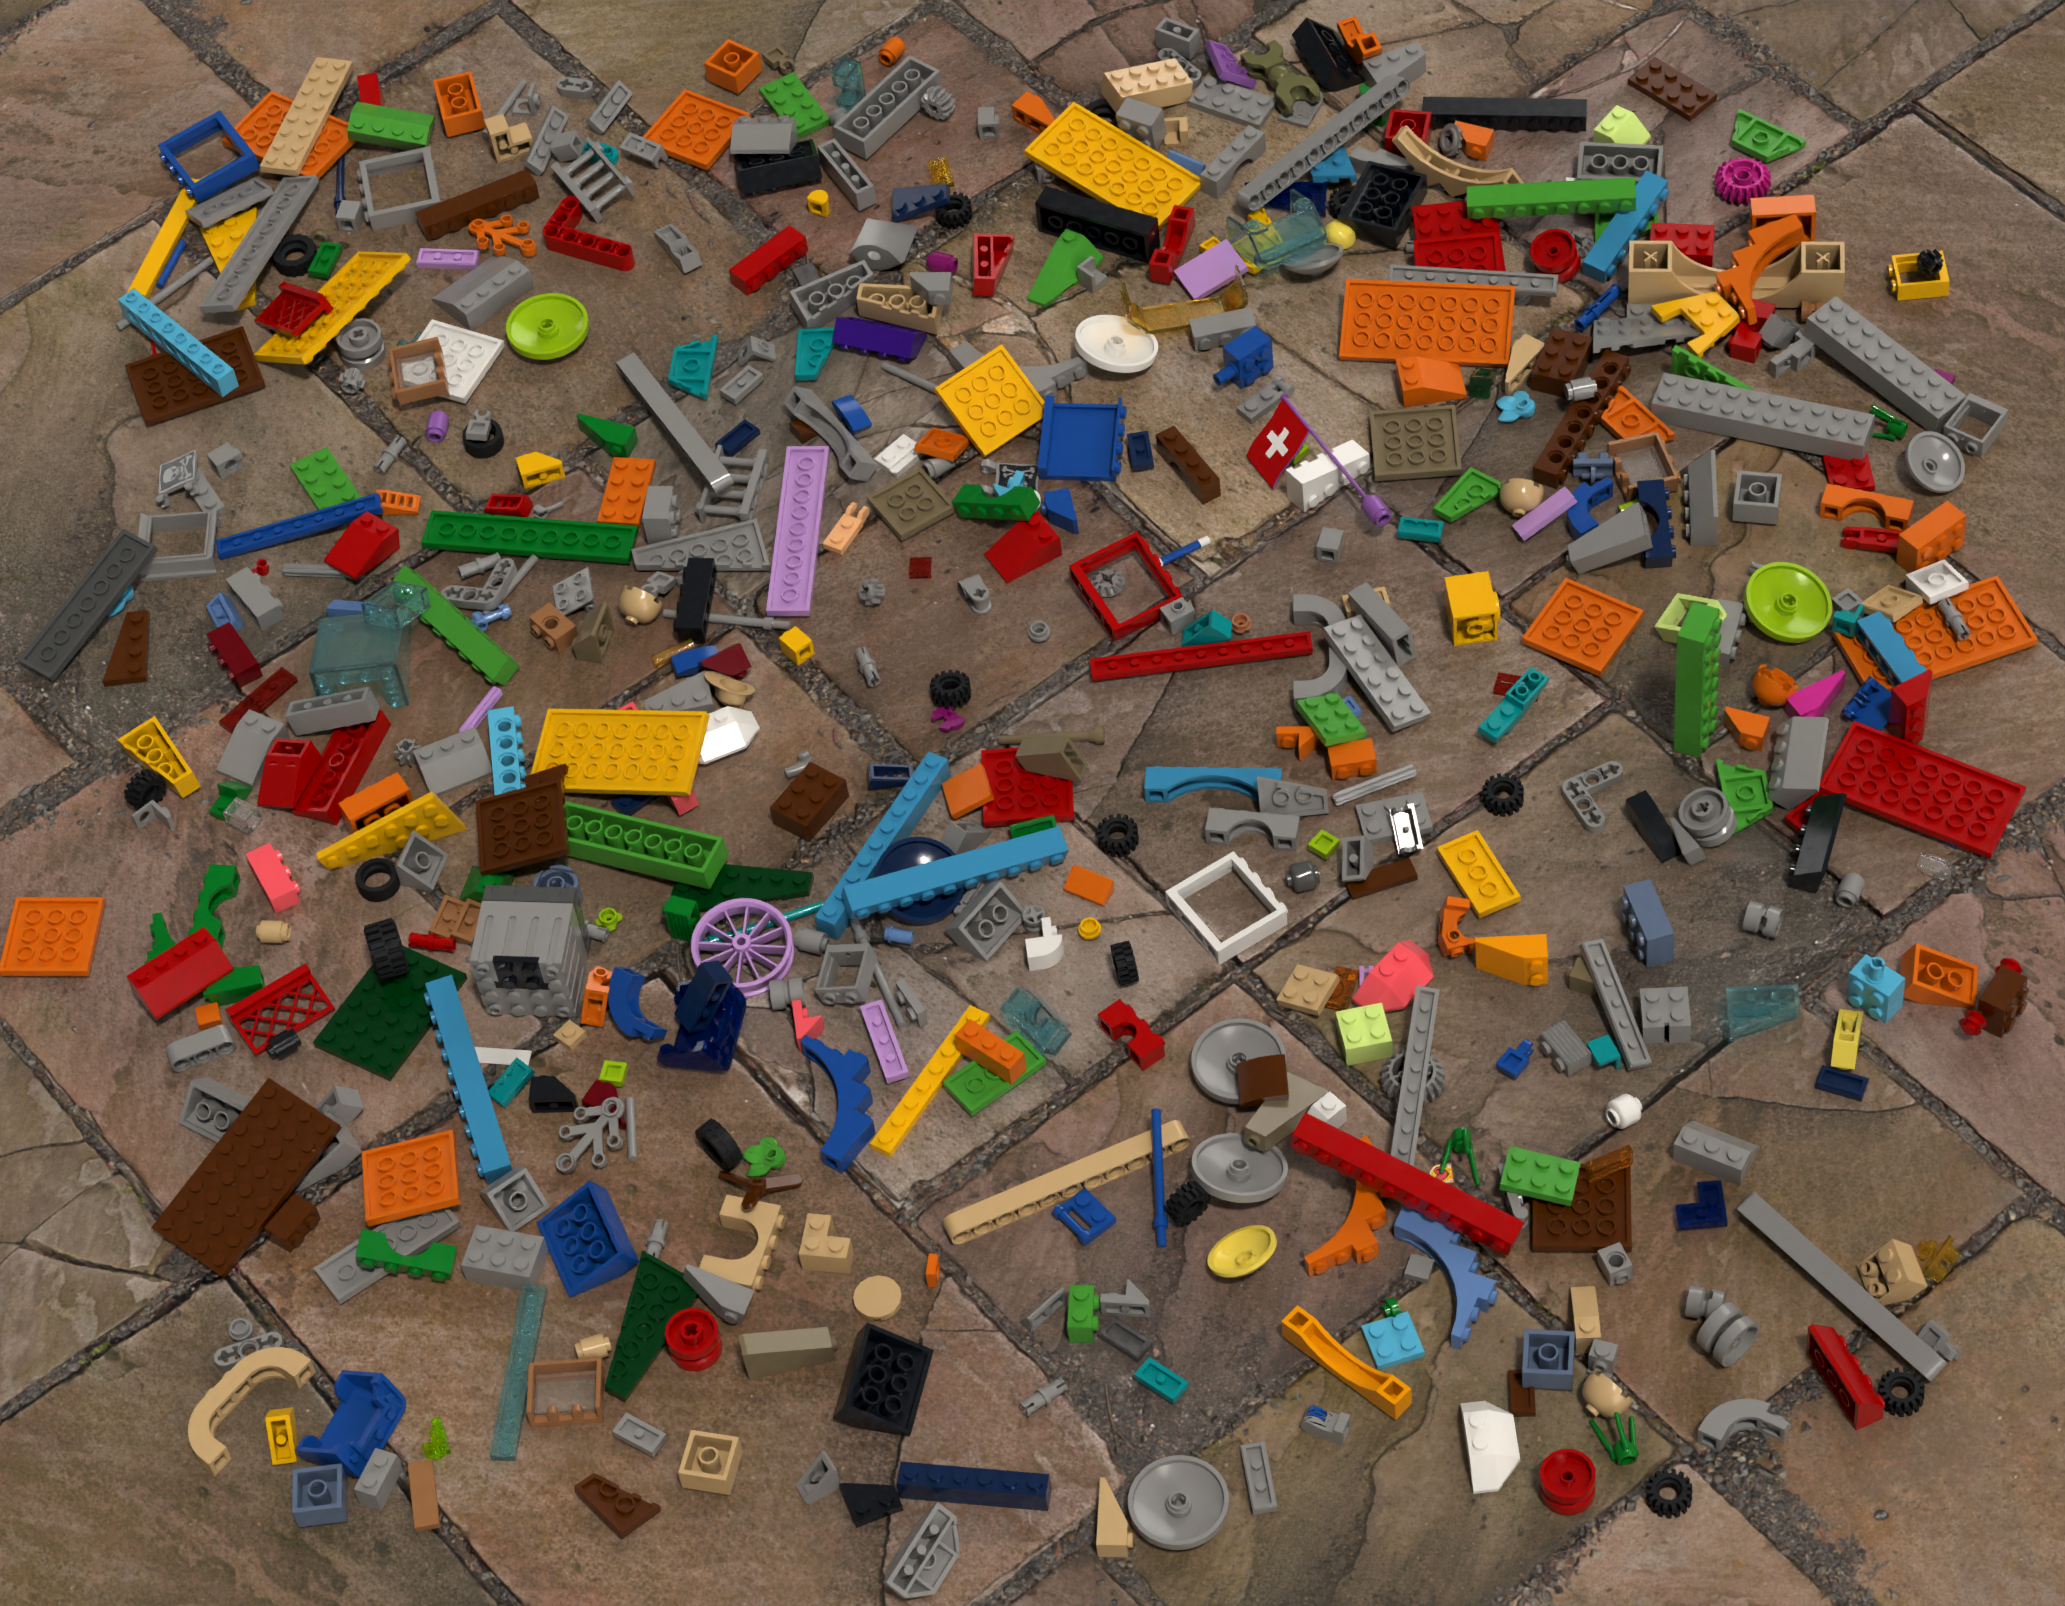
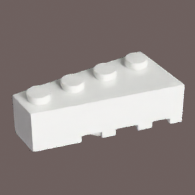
(1322, 477)

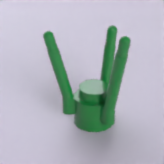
(1895, 426)
(1462, 1144)
(1624, 1451)

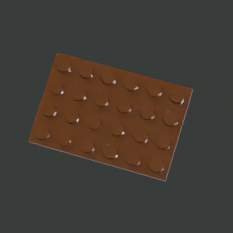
(170, 389)

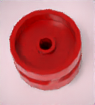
(1555, 254)
(693, 1339)
(1567, 1482)

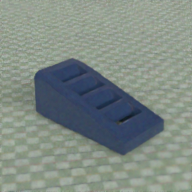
(876, 773)

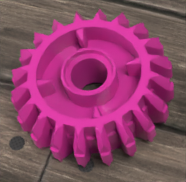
(1742, 180)

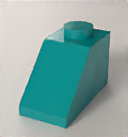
(1207, 630)

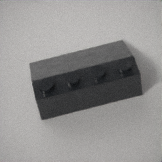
(773, 171)
(1383, 203)
(883, 1382)

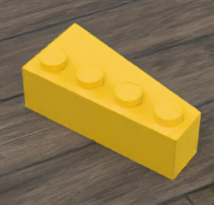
(155, 751)

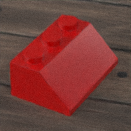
(1910, 708)

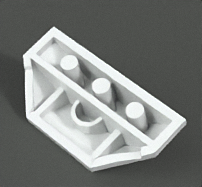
(727, 733)
(1489, 1445)

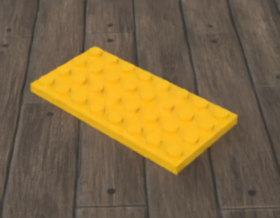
(1112, 165)
(348, 294)
(623, 750)

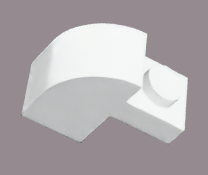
(1046, 950)

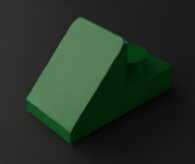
(228, 792)

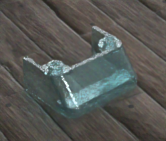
(1281, 240)

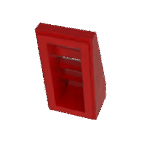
(522, 504)

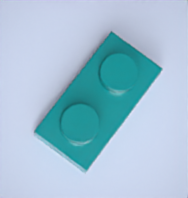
(1161, 1380)

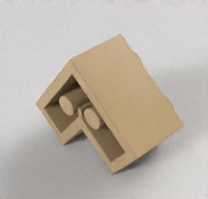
(507, 141)
(821, 1249)

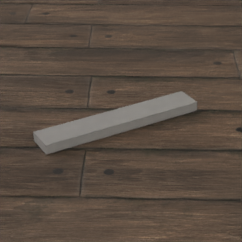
(1615, 1004)

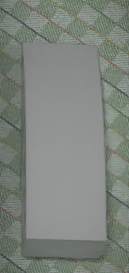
(1361, 156)
(678, 248)

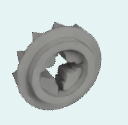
(1448, 145)
(1587, 242)
(1104, 588)

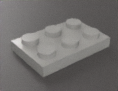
(1376, 820)

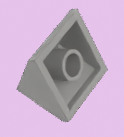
(420, 863)

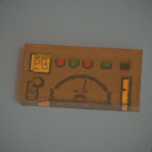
(1343, 992)
(1609, 1163)

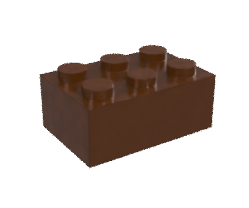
(1561, 360)
(809, 802)

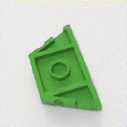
(1763, 138)
(1746, 792)

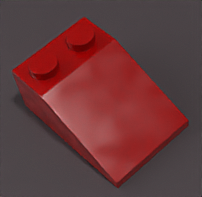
(363, 546)
(1024, 548)

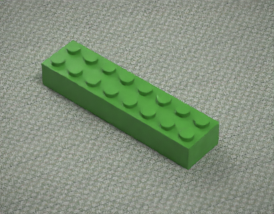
(1697, 679)
(644, 846)

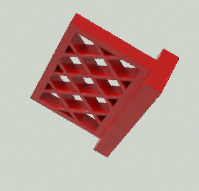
(299, 297)
(275, 993)

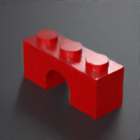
(1746, 343)
(1121, 1021)

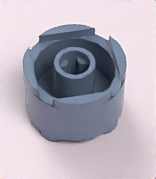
(558, 876)

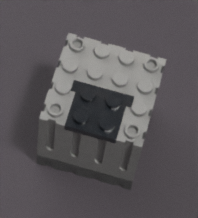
(530, 950)

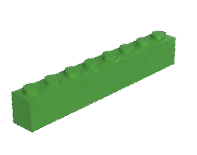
(1551, 198)
(462, 632)

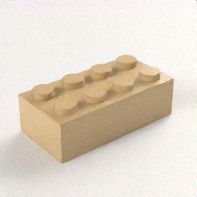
(1154, 83)

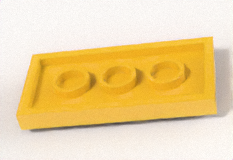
(1478, 874)

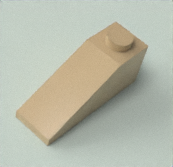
(1522, 361)
(1585, 1317)
(1112, 1527)

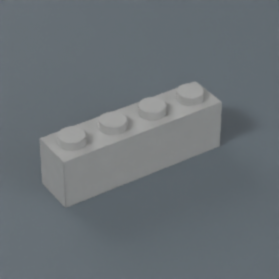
(846, 174)
(332, 711)

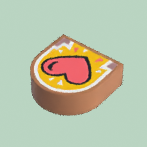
(1447, 1176)

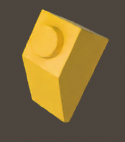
(539, 469)
(282, 1435)

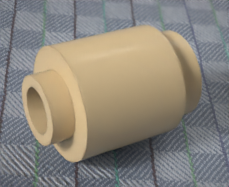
(273, 931)
(593, 1346)

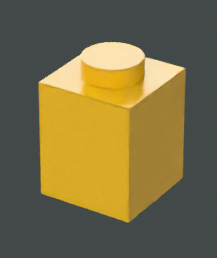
(796, 645)

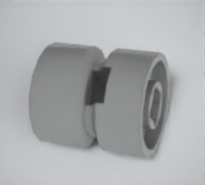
(1755, 916)
(784, 993)
(1703, 1303)

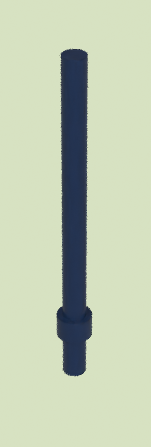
(339, 183)

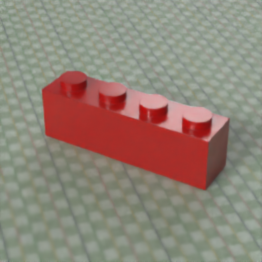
(768, 260)

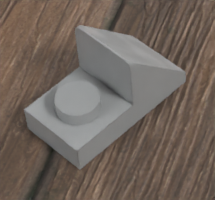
(1131, 1304)

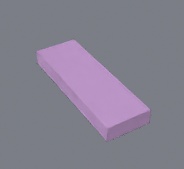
(448, 259)
(1544, 513)

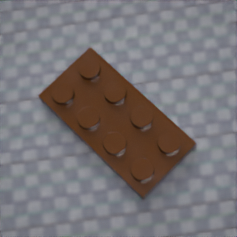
(1672, 89)

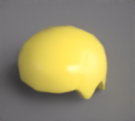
(1340, 234)

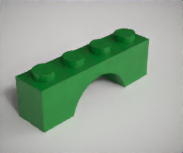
(1014, 505)
(219, 885)
(435, 1262)

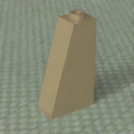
(1280, 1117)
(785, 1350)

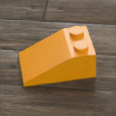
(1514, 958)

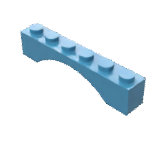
(1168, 783)

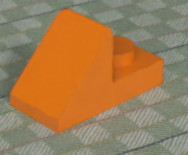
(1298, 737)

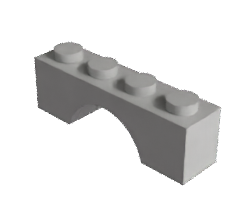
(1218, 174)
(1226, 825)

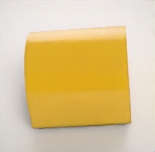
(819, 203)

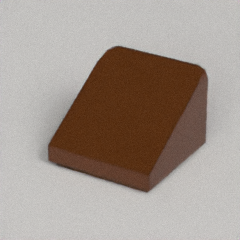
(802, 431)

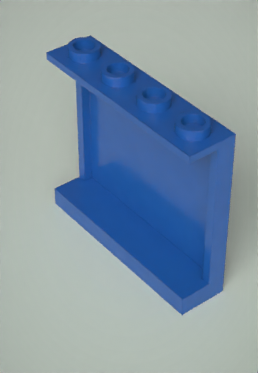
(1081, 441)

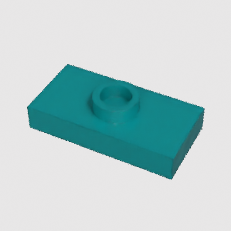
(1420, 529)
(511, 1082)

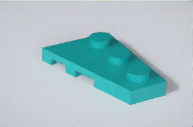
(812, 352)

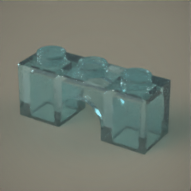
(848, 77)
(1022, 1011)

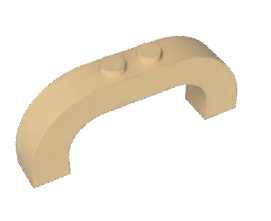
(232, 1389)

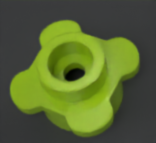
(607, 914)

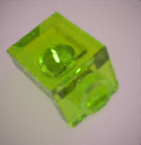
(439, 1445)

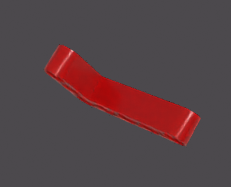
(563, 238)

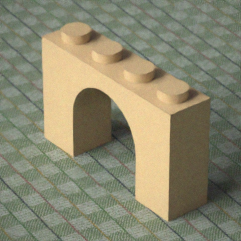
(764, 1223)

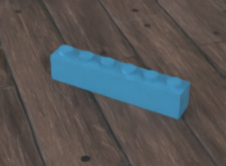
(1625, 227)

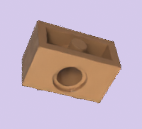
(553, 628)

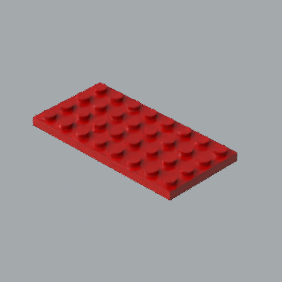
(1922, 789)

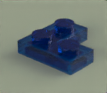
(1707, 1213)

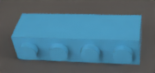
(1887, 648)

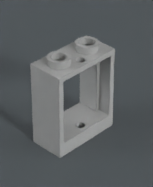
(1975, 407)
(838, 956)

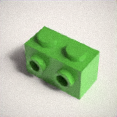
(1082, 1313)

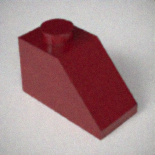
(729, 661)
(597, 1094)

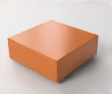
(208, 1015)
(932, 1270)

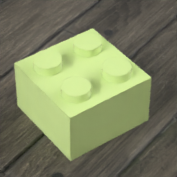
(1364, 1034)

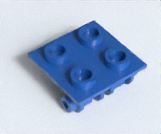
(1870, 705)

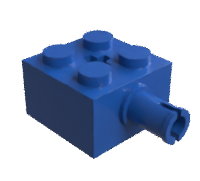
(1246, 358)

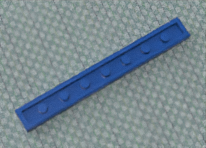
(298, 526)

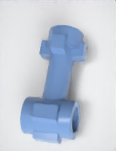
(483, 620)

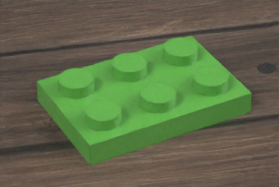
(1331, 719)
(1539, 1176)

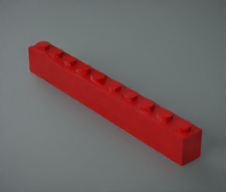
(1406, 1184)

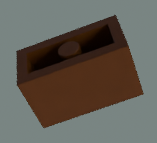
(292, 1223)

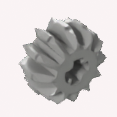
(938, 102)

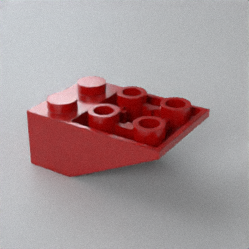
(287, 772)

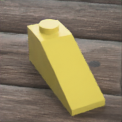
(1846, 1039)

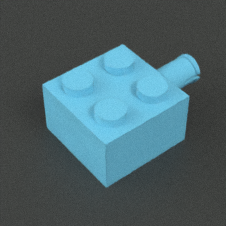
(1876, 988)

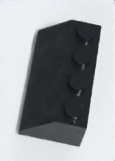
(1326, 56)
(1816, 842)

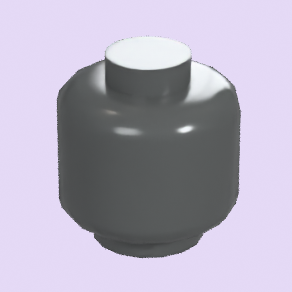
(1302, 876)

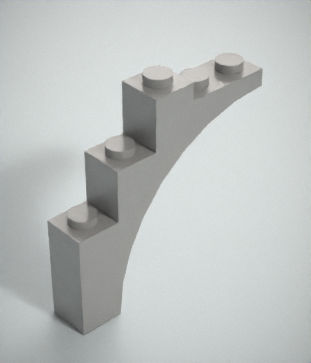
(1043, 378)

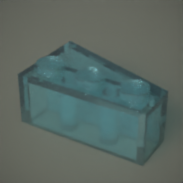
(1759, 1008)

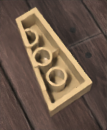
(898, 306)

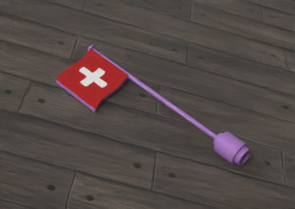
(1282, 441)

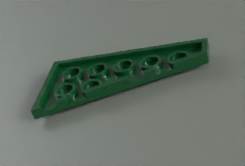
(654, 1299)

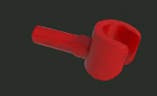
(262, 567)

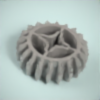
(1391, 1081)

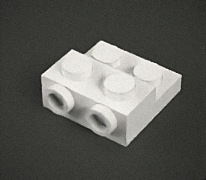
(1936, 582)

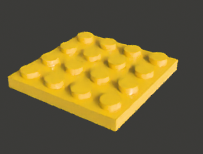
(992, 401)

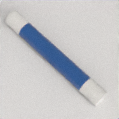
(1184, 550)

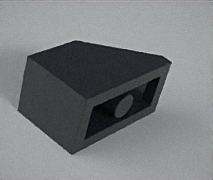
(550, 1095)

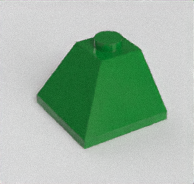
(476, 883)

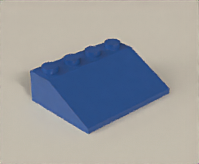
(587, 1240)

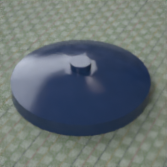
(911, 853)

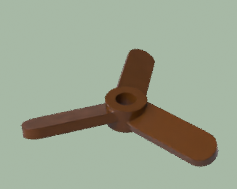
(759, 1186)

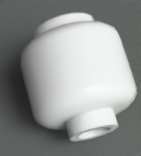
(1623, 1111)

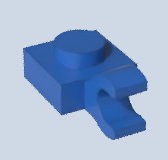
(1515, 1061)

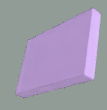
(1210, 270)

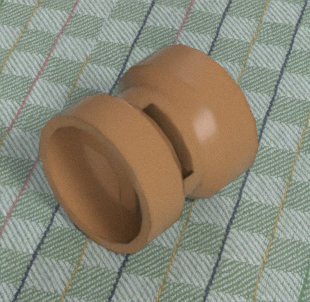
(1807, 308)

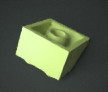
(1621, 127)

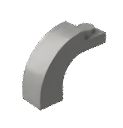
(1738, 1416)

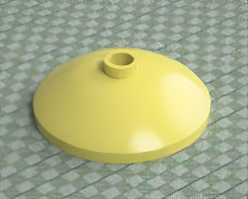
(1242, 1251)

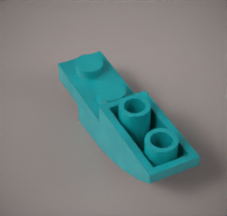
(1514, 706)

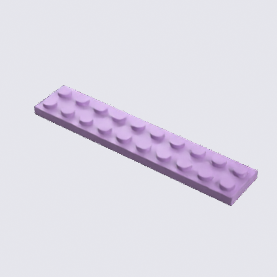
(798, 531)

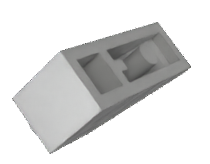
(721, 1295)

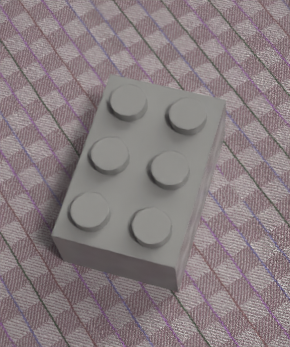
(504, 1258)

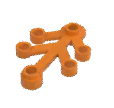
(480, 228)

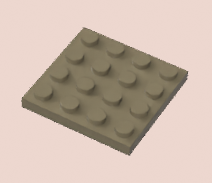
(1415, 443)

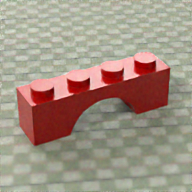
(1179, 230)

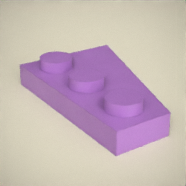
(1226, 65)

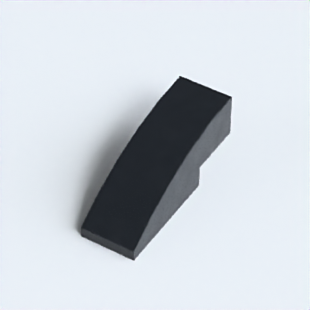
(1652, 826)

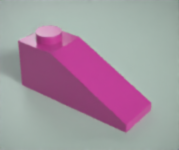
(1815, 698)

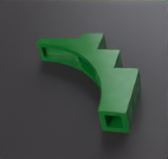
(229, 989)

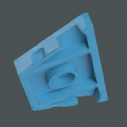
(1333, 167)

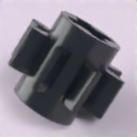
(1929, 262)

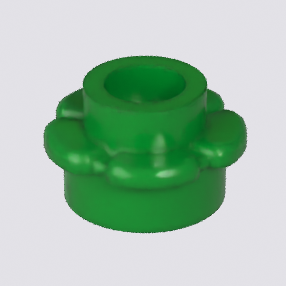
(1391, 1307)

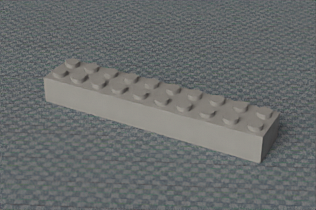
(1763, 417)

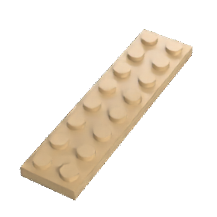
(306, 116)

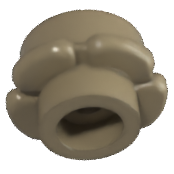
(315, 235)

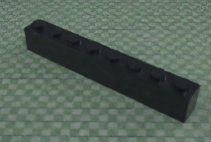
(1509, 113)

